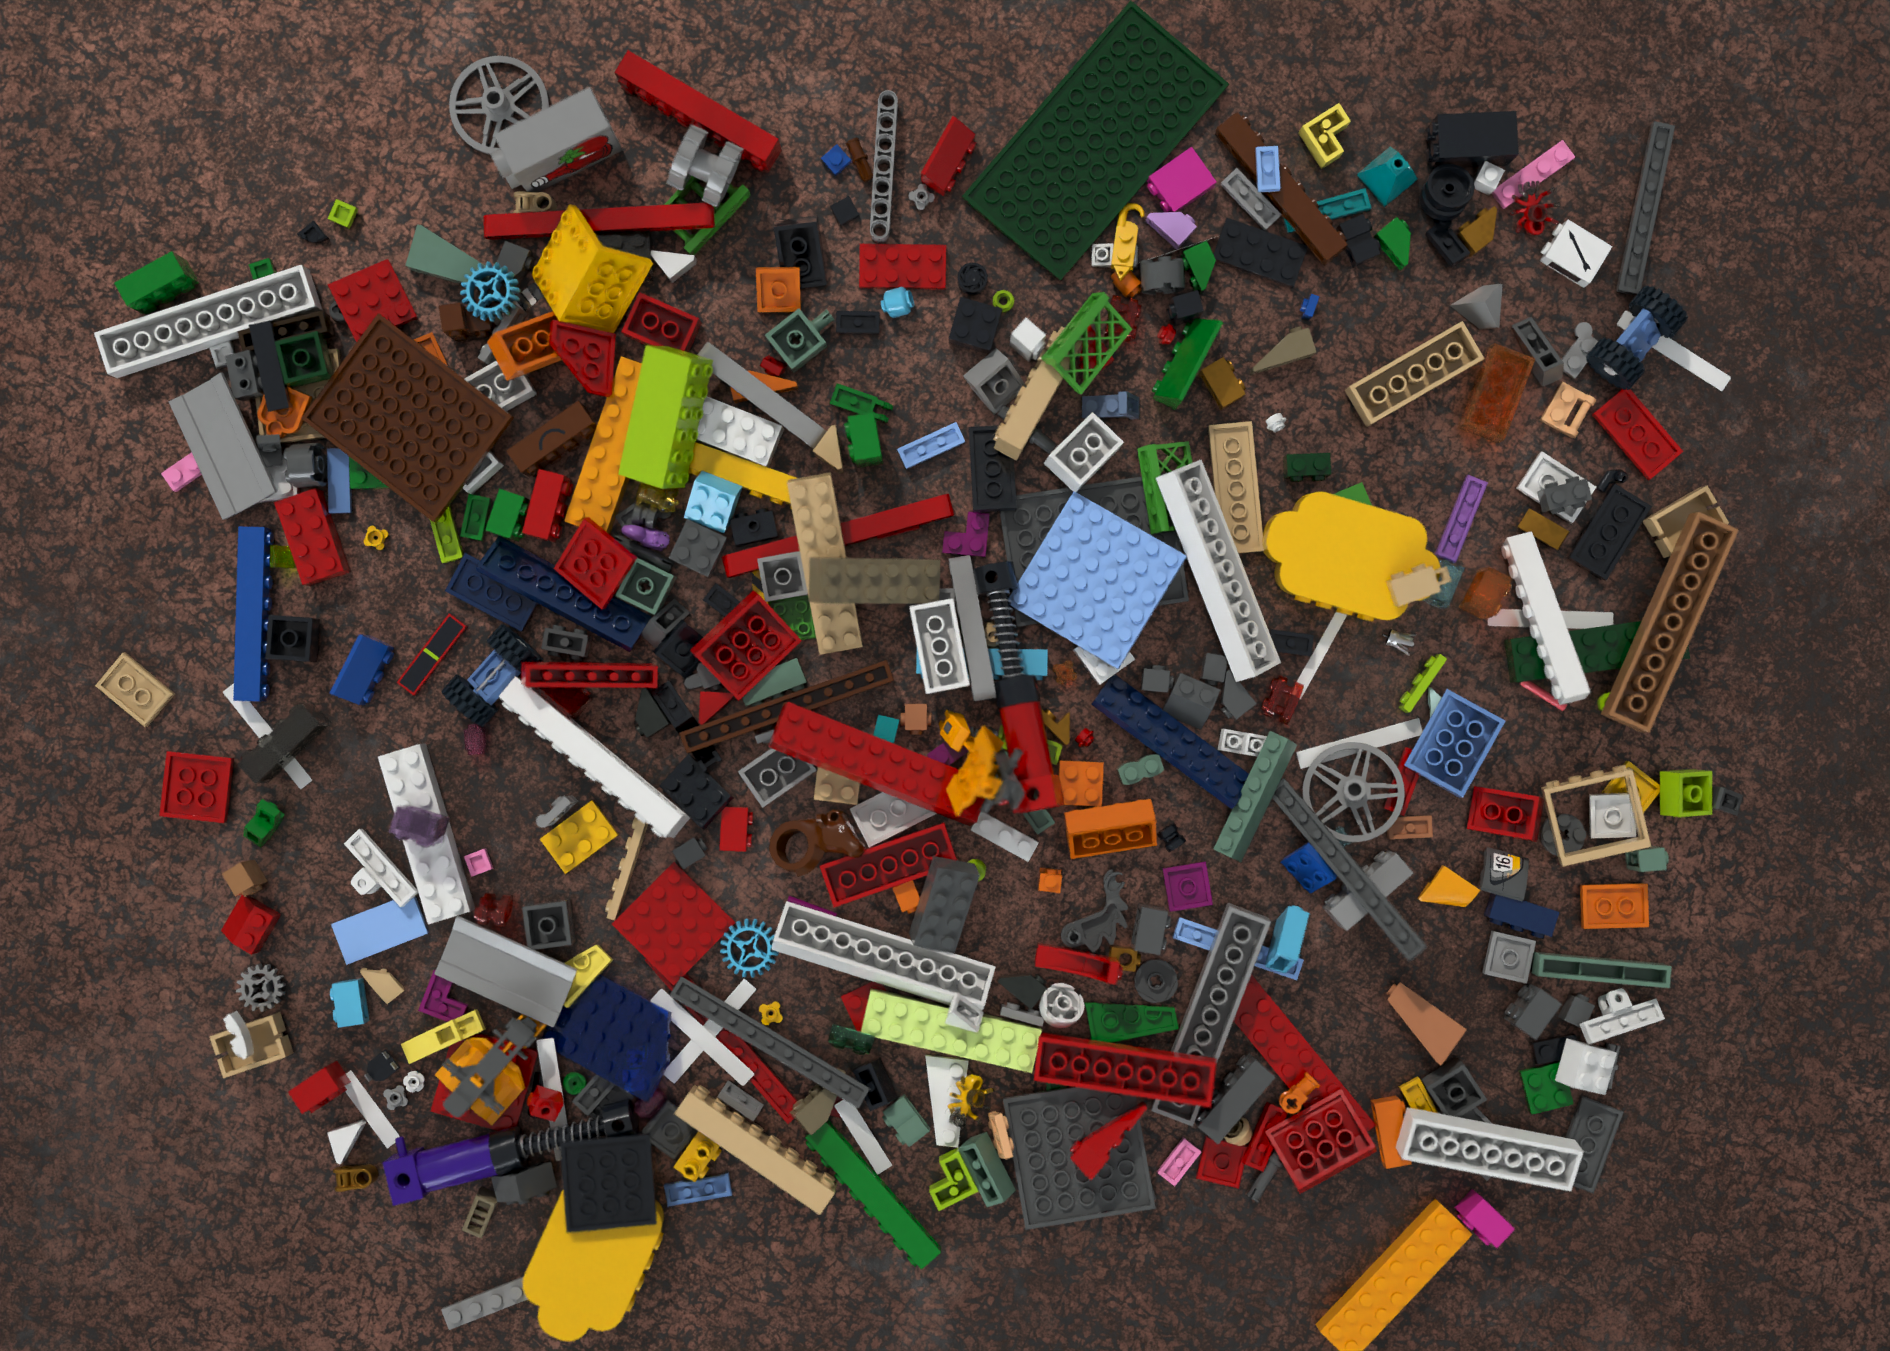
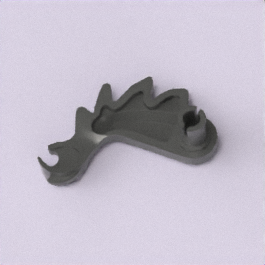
(1093, 927)

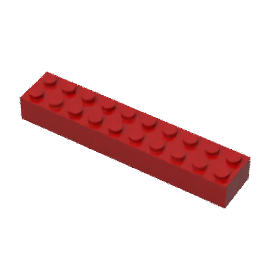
(869, 761)

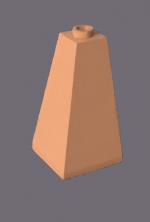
(1430, 1025)

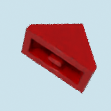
(711, 704)

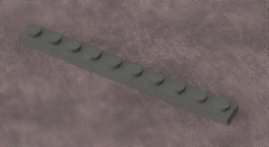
(1348, 871)
(769, 1042)

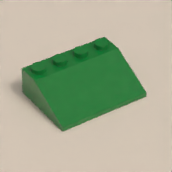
(1186, 362)

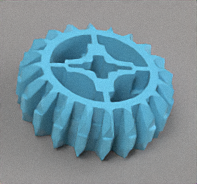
(493, 284)
(740, 964)

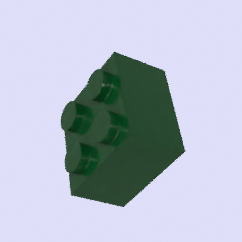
(304, 359)

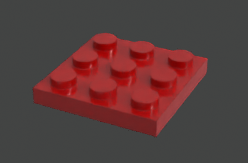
(370, 293)
(595, 563)
(196, 787)

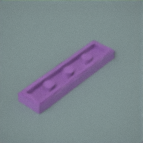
(1461, 518)

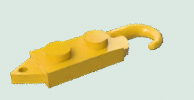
(1125, 241)

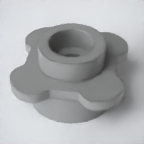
(921, 203)
(400, 1092)

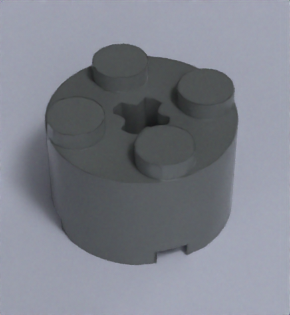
(1162, 276)
(306, 465)

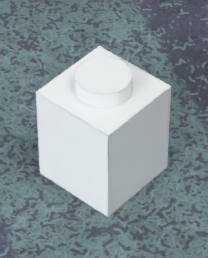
(1487, 177)

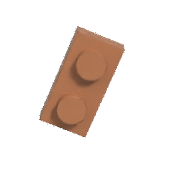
(1411, 827)

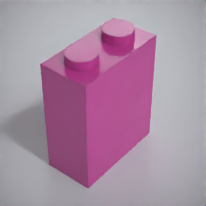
(1181, 181)

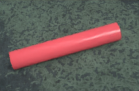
(1542, 694)

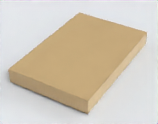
(135, 689)

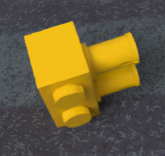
(696, 1157)

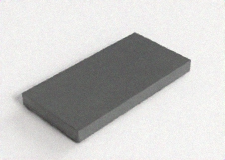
(1594, 1130)

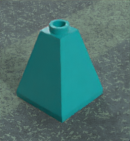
(1387, 176)

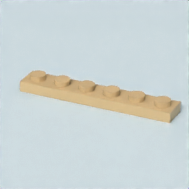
(626, 867)

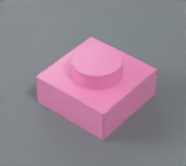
(478, 862)

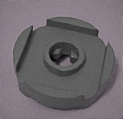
(1575, 834)
(1161, 992)

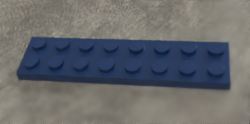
(544, 585)
(1171, 740)

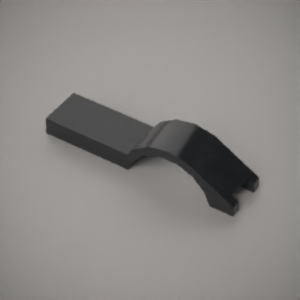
(683, 720)

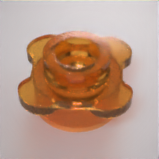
(1068, 666)

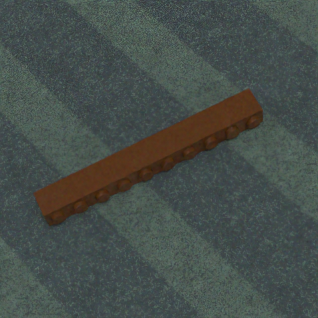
(768, 712)

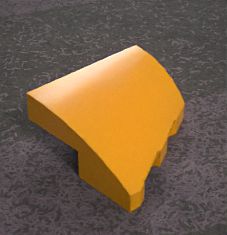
(1448, 889)

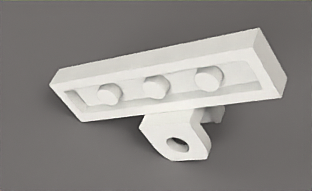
(378, 870)
(1620, 1016)

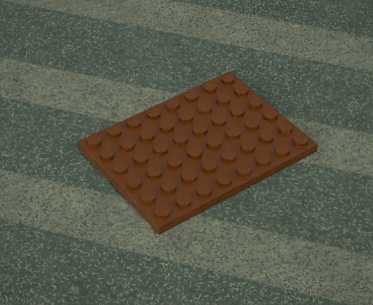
(407, 418)

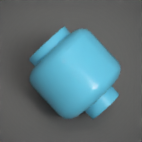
(897, 302)

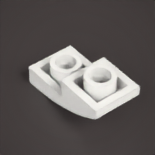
(1103, 255)
(1240, 742)
(242, 1043)

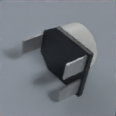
(381, 1067)

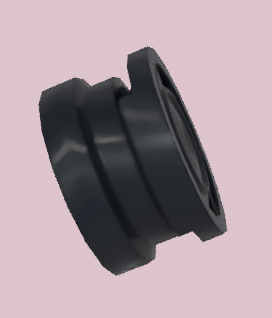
(972, 279)

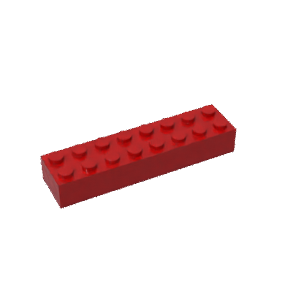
(696, 109)
(1125, 1069)

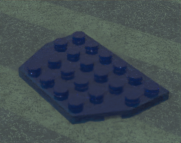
(615, 1036)

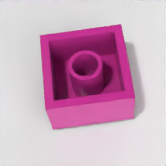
(1485, 1219)

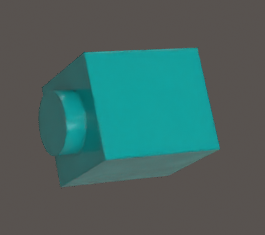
(886, 728)

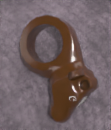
(824, 834)

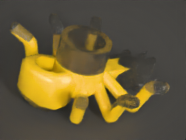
(970, 1096)

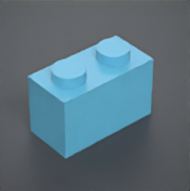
(349, 1002)

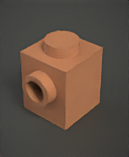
(916, 718)

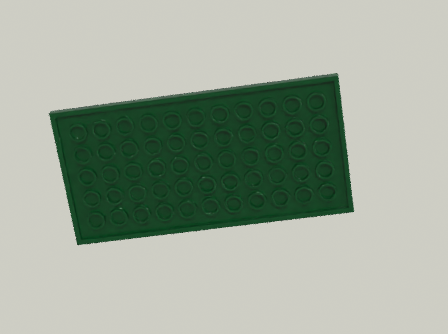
(1095, 141)

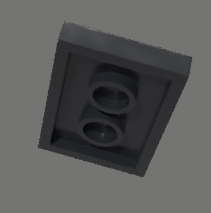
(696, 792)

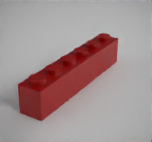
(589, 674)

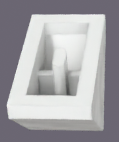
(673, 264)
(964, 1014)
(344, 1138)

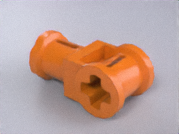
(1298, 1094)

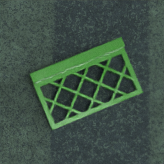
(1079, 327)
(1150, 471)

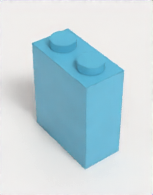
(1287, 939)

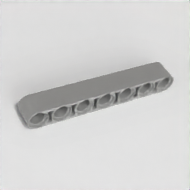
(884, 156)
(763, 396)
(972, 628)

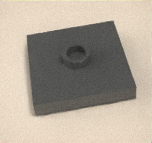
(669, 1131)

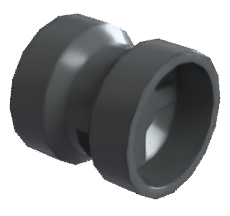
(645, 516)

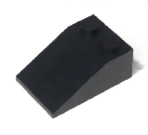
(801, 246)

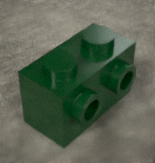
(1306, 466)

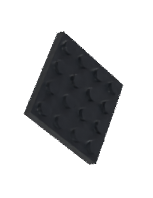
(608, 1183)

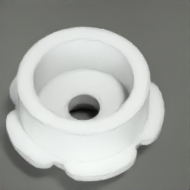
(1275, 422)
(418, 1077)

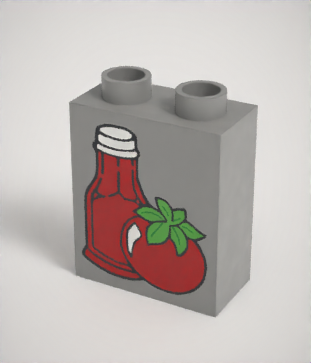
(555, 143)

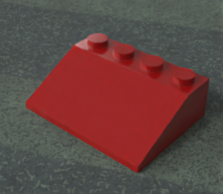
(746, 645)
(1321, 1141)

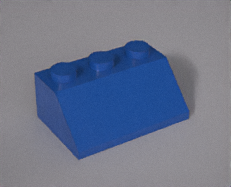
(362, 669)

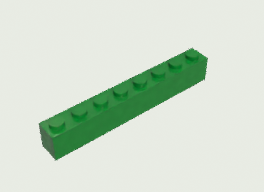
(874, 1194)

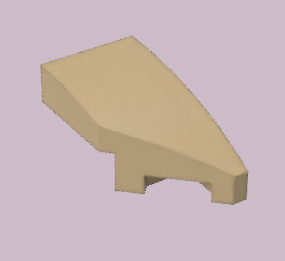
(383, 983)

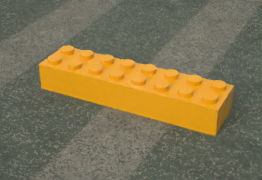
(599, 484)
(1394, 1279)

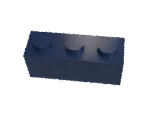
(1521, 915)

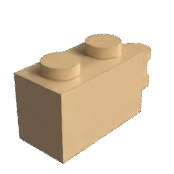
(1416, 584)

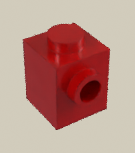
(545, 1103)

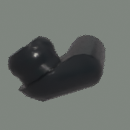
(1611, 477)

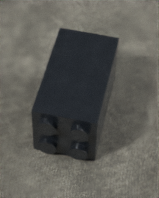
(1472, 139)

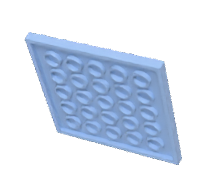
(1096, 580)

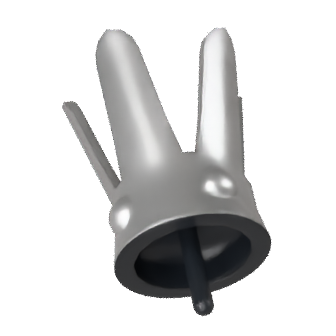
(1396, 639)

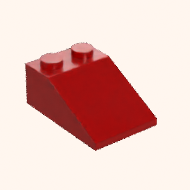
(1505, 813)

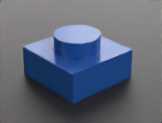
(836, 160)
(1308, 306)

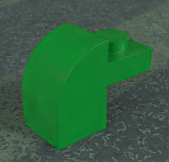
(264, 823)

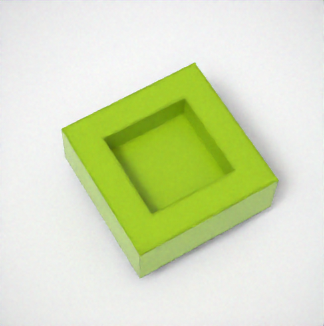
(342, 213)

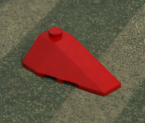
(1094, 1148)

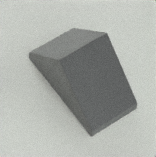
(1726, 800)

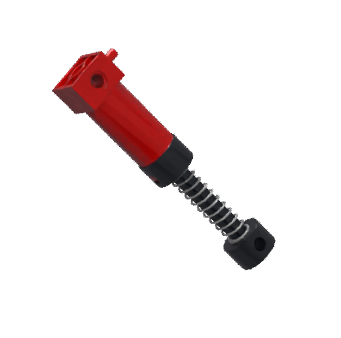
(1019, 697)

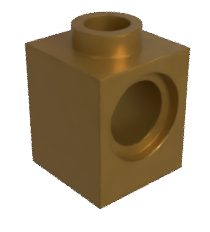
(1116, 951)

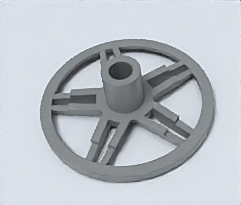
(496, 102)
(1355, 791)

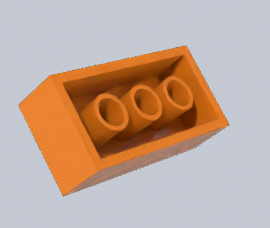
(524, 347)
(1110, 828)

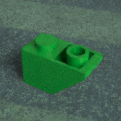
(1199, 263)

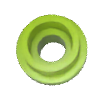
(1003, 294)

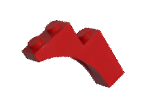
(1078, 962)

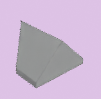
(1481, 306)

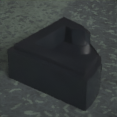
(313, 233)

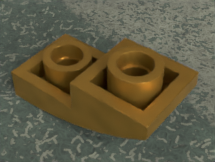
(1543, 529)

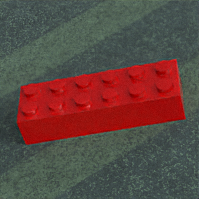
(886, 864)

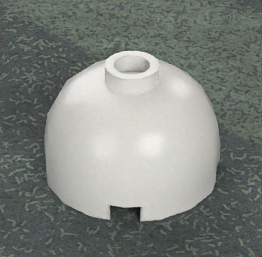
(1061, 1005)

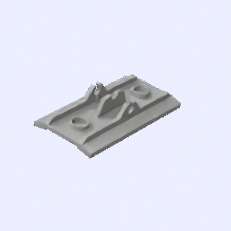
(223, 447)
(506, 971)

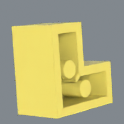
(1321, 132)

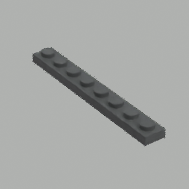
(1645, 208)

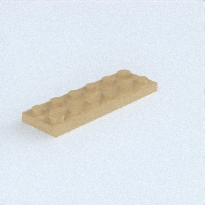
(1237, 483)

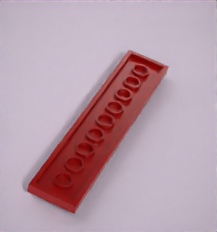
(1286, 1048)

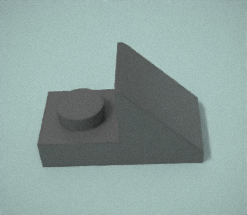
(270, 449)

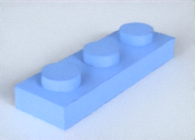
(931, 445)

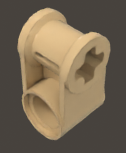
(532, 201)

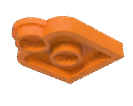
(288, 419)

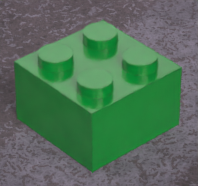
(508, 515)

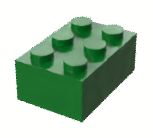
(157, 283)
(865, 440)

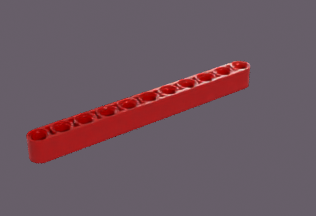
(602, 220)
(853, 532)

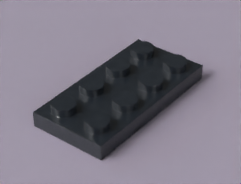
(1259, 252)
(990, 473)
(1609, 532)

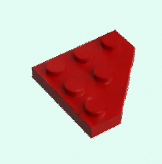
(586, 353)

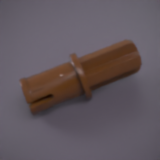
(859, 159)

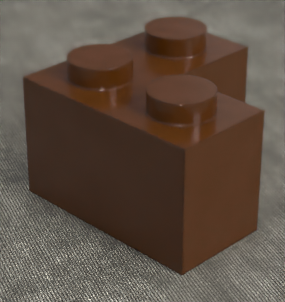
(460, 323)

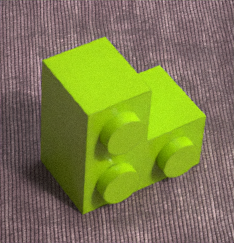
(957, 1183)

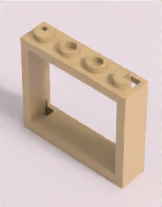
(1605, 850)

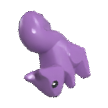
(647, 537)

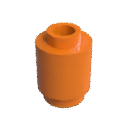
(1128, 285)

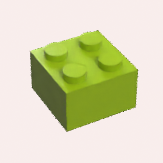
(1685, 793)

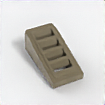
(486, 1199)

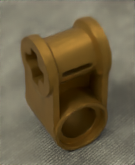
(350, 1177)

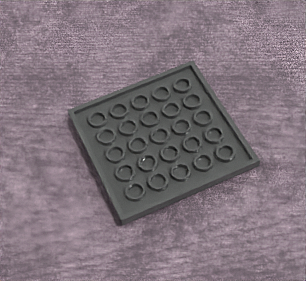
(1047, 1179)

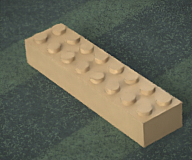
(821, 536)
(757, 1149)

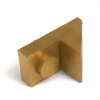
(1061, 728)

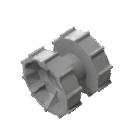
(705, 166)

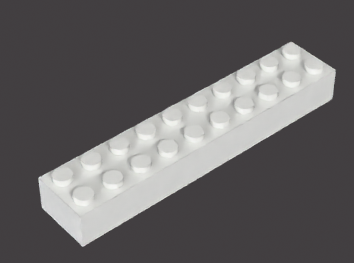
(206, 321)
(1218, 570)
(597, 759)
(880, 956)

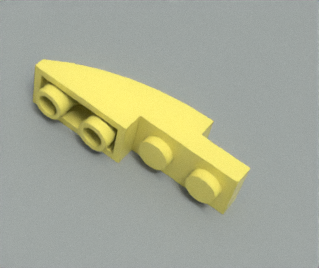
(443, 1036)

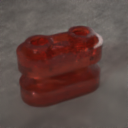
(1131, 309)
(1278, 687)
(487, 907)

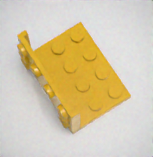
(584, 279)

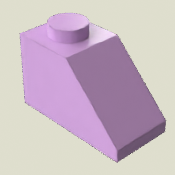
(1172, 226)

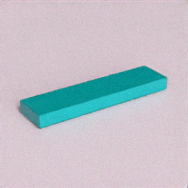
(1341, 206)

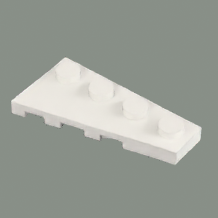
(942, 1076)

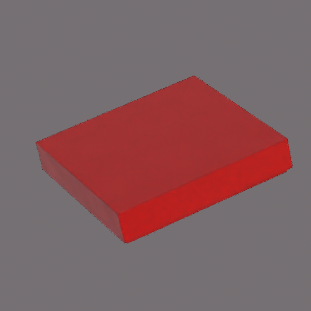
(1221, 1163)

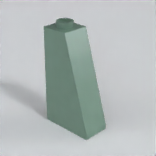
(439, 258)

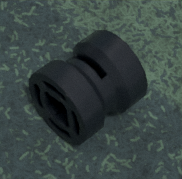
(1168, 833)

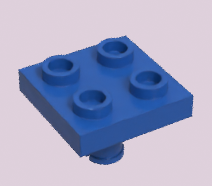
(1309, 868)

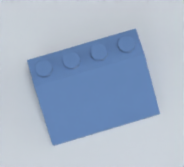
(1454, 743)

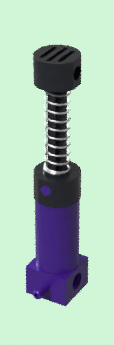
(420, 1171)

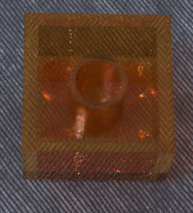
(1486, 593)

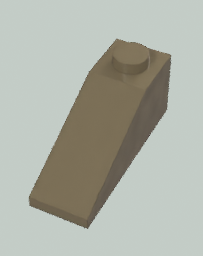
(1293, 347)

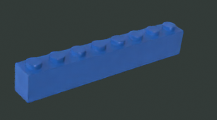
(252, 613)

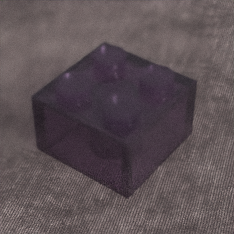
(419, 824)

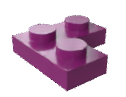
(971, 542)
(437, 1000)

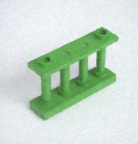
(722, 213)

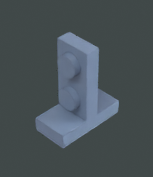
(1112, 406)

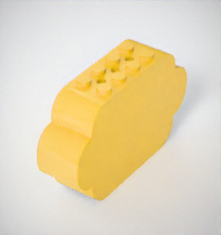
(1344, 554)
(588, 1275)

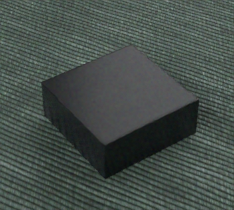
(844, 211)

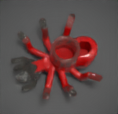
(1534, 213)

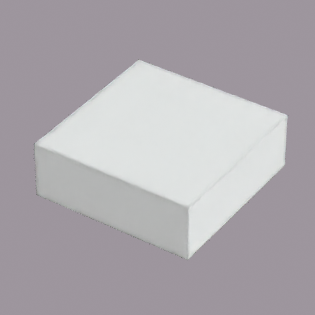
(220, 351)

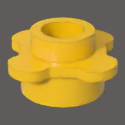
(372, 532)
(765, 1009)

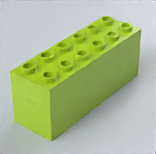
(665, 417)

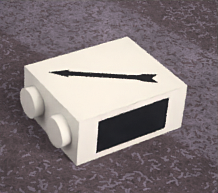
(1575, 253)

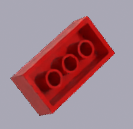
(312, 537)

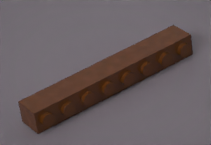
(1291, 200)

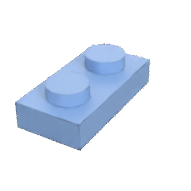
(1267, 169)

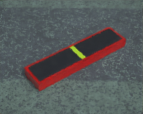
(432, 654)

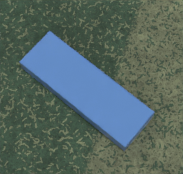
(338, 482)
(700, 1190)

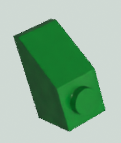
(1395, 242)

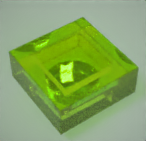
(281, 557)

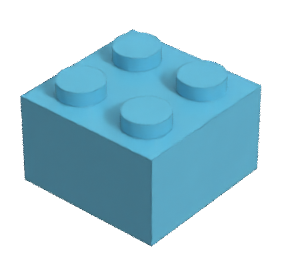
(712, 501)

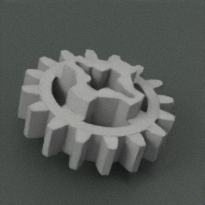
(269, 993)

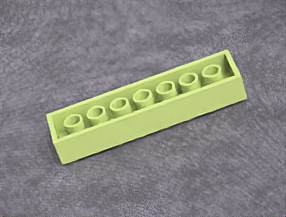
(923, 1025)

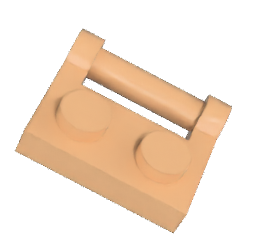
(1561, 406)

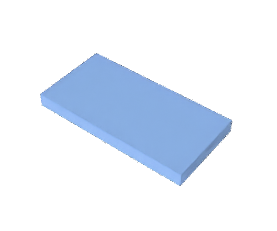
(379, 929)

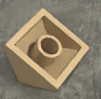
(829, 450)

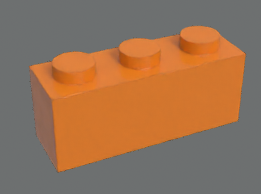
(1388, 1119)

